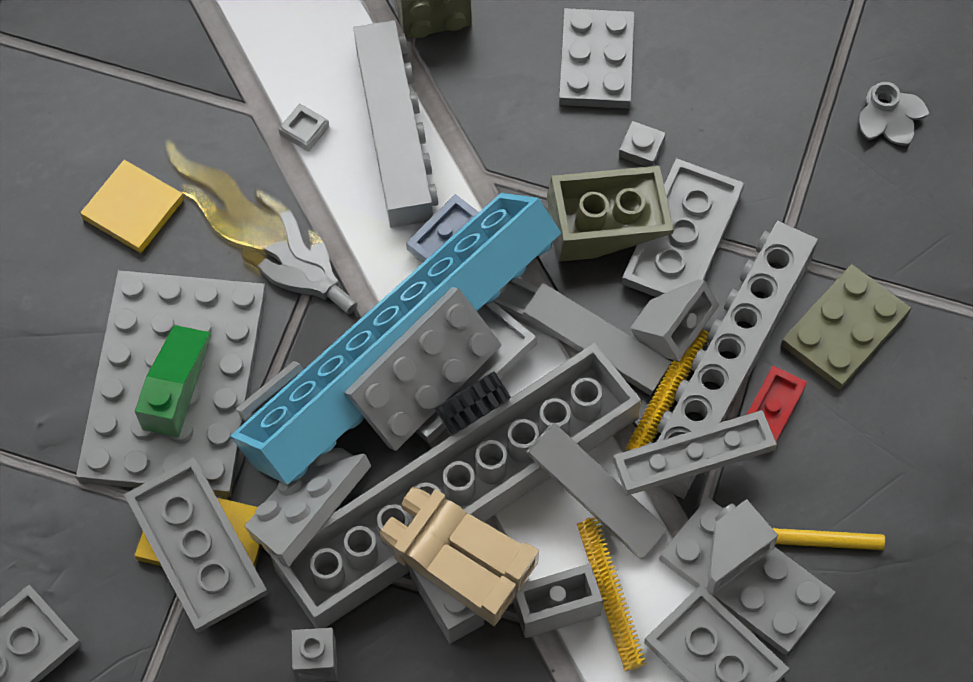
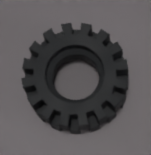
(473, 403)

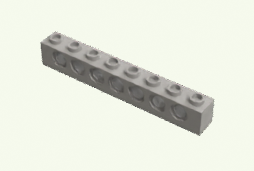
(782, 246)

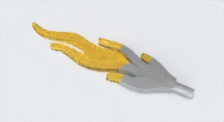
(275, 235)

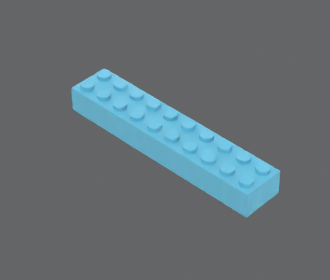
(313, 408)

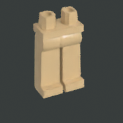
(460, 553)

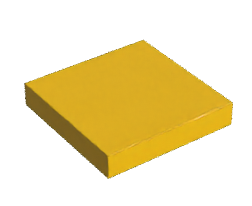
(132, 206)

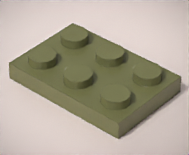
(845, 326)

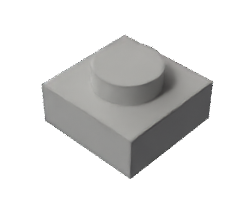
(642, 144)

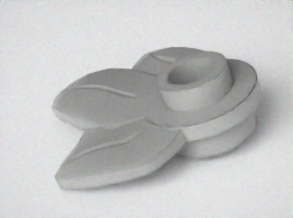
(891, 118)

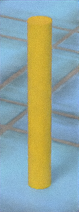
(830, 539)

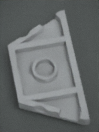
(302, 507)

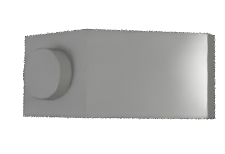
(675, 319)
(737, 543)

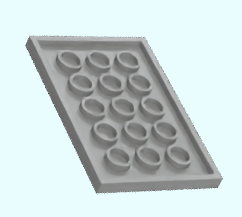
(138, 324)

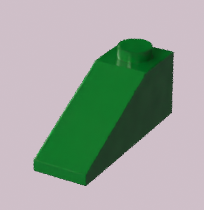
(172, 381)

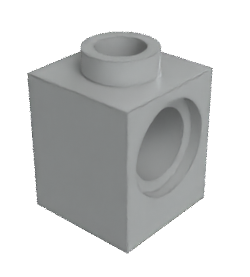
(314, 655)

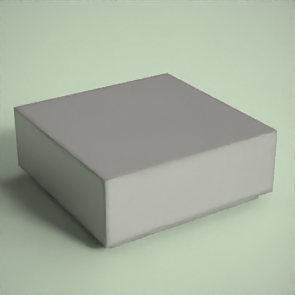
(303, 127)

